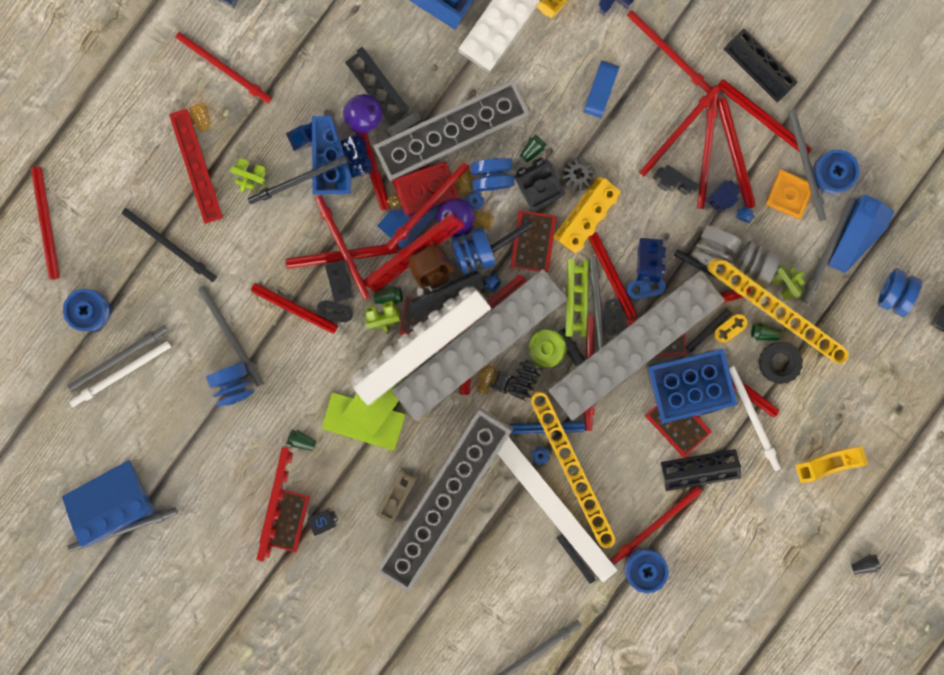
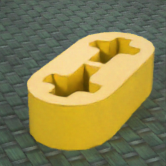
(727, 325)

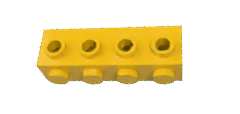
(587, 214)

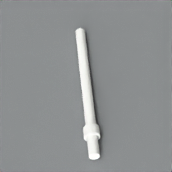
(88, 393)
(769, 451)

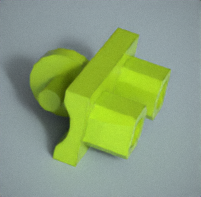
(240, 170)
(793, 289)
(383, 319)

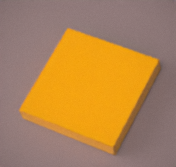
(789, 194)

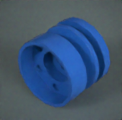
(473, 251)
(230, 384)

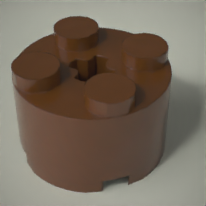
(430, 267)

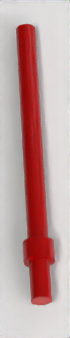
(697, 78)
(254, 89)
(704, 102)
(711, 115)
(326, 215)
(402, 232)
(590, 412)
(627, 549)

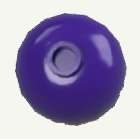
(362, 113)
(462, 210)

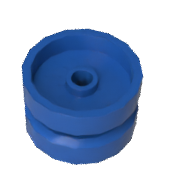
(846, 168)
(491, 172)
(899, 292)
(75, 307)
(654, 578)

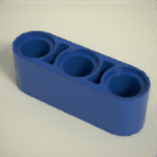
(601, 89)

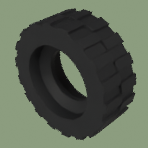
(795, 362)

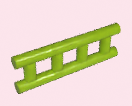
(583, 289)

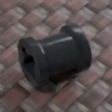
(501, 381)

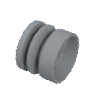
(717, 246)
(758, 266)

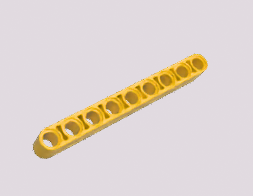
(770, 307)
(575, 478)

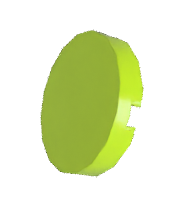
(547, 348)

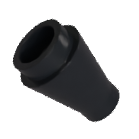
(866, 565)

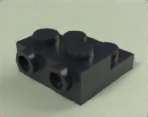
(669, 178)
(539, 184)

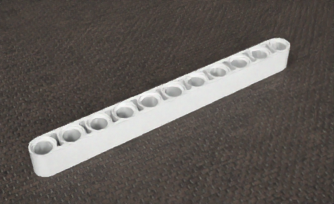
(556, 510)

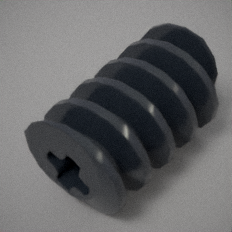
(524, 380)

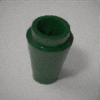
(532, 148)
(390, 294)
(764, 332)
(300, 440)

